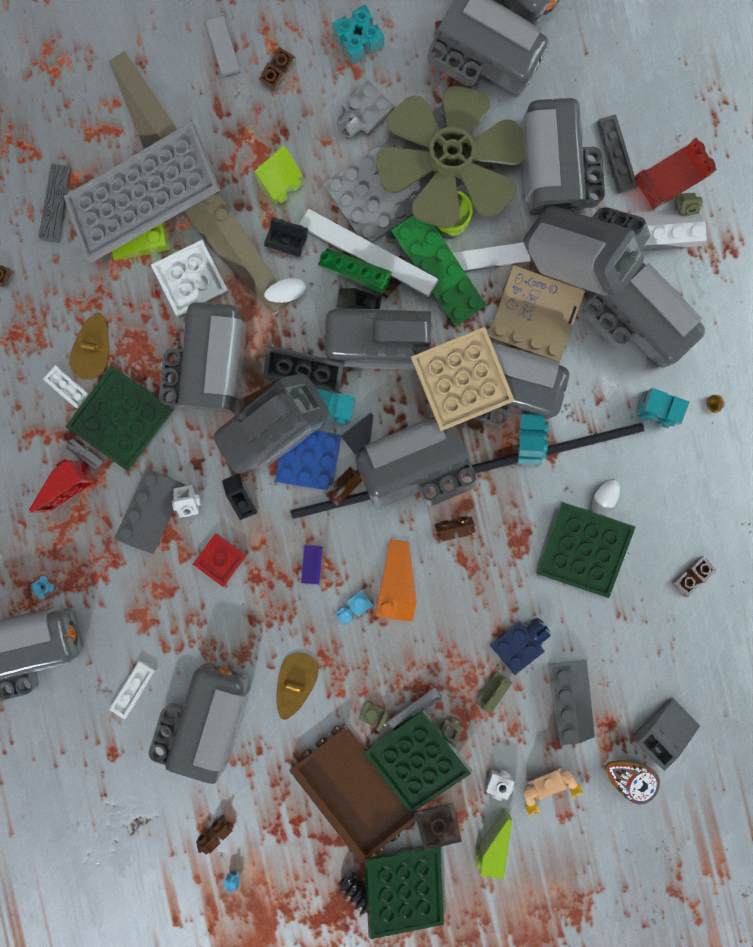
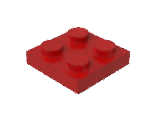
(219, 560)

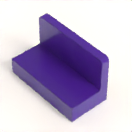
(312, 564)

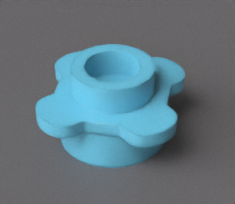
(36, 587)
(232, 882)

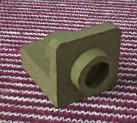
(688, 203)
(374, 716)

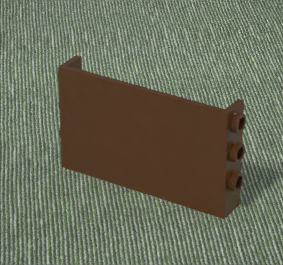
(352, 793)

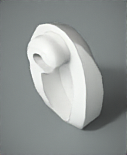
(285, 290)
(606, 497)

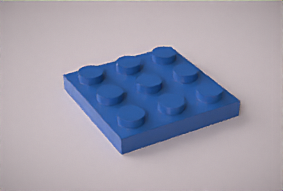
(311, 462)

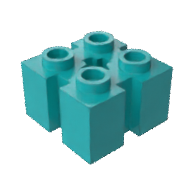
(347, 33)
(339, 406)
(662, 407)
(532, 439)

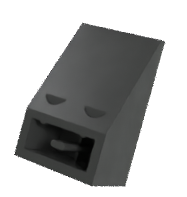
(667, 734)

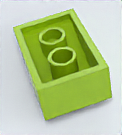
(279, 176)
(148, 243)
(493, 848)

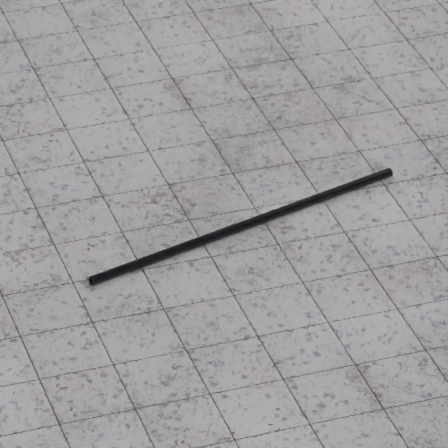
(485, 466)

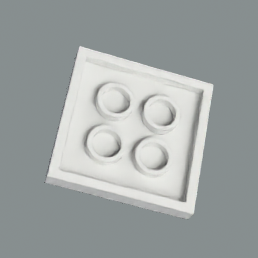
(189, 277)

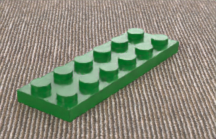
(431, 254)

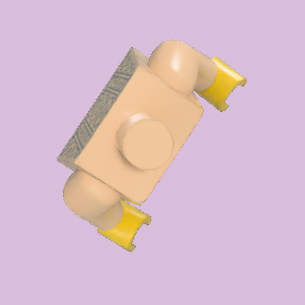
(548, 785)

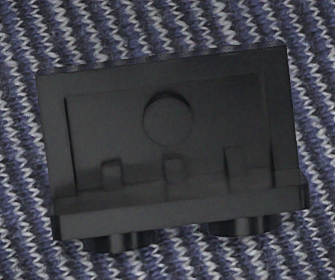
(286, 237)

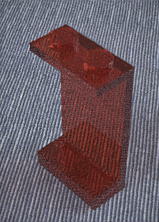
(675, 174)

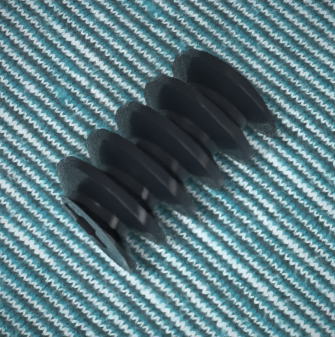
(355, 890)

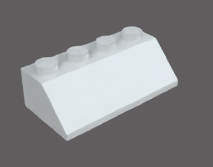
(673, 230)

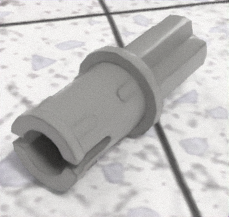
(84, 454)

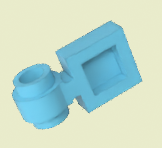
(358, 604)

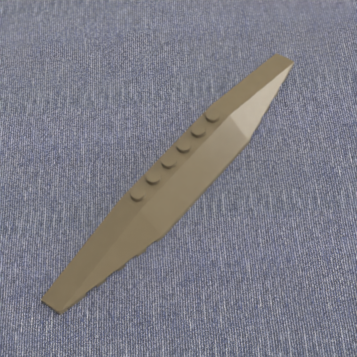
(211, 215)

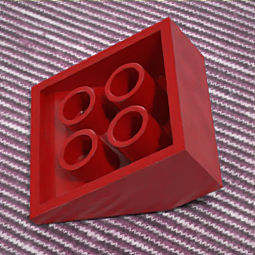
(62, 484)

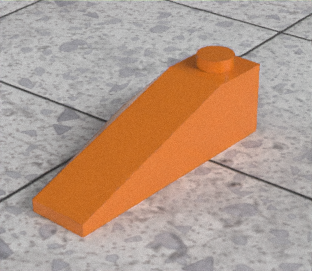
(397, 587)

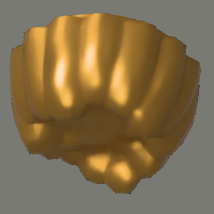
(715, 403)

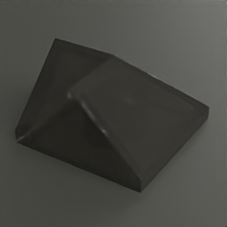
(438, 826)

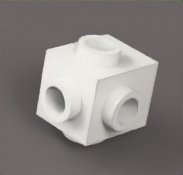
(186, 501)
(500, 784)

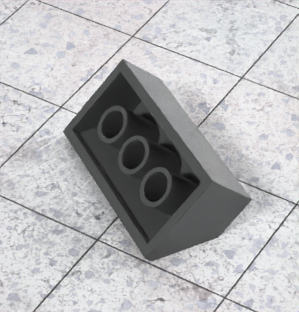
(323, 372)
(148, 511)
(571, 702)

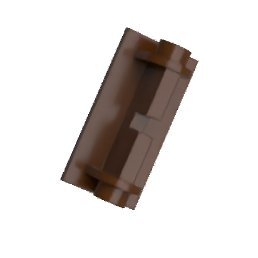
(343, 486)
(463, 525)
(207, 841)

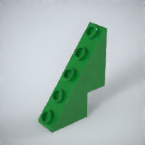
(356, 271)

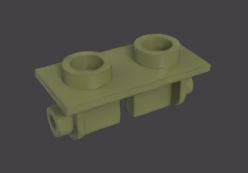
(493, 692)

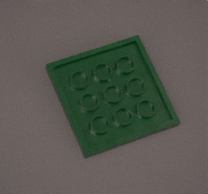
(119, 418)
(585, 549)
(417, 761)
(404, 892)

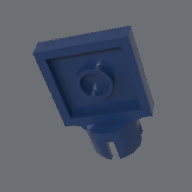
(521, 644)

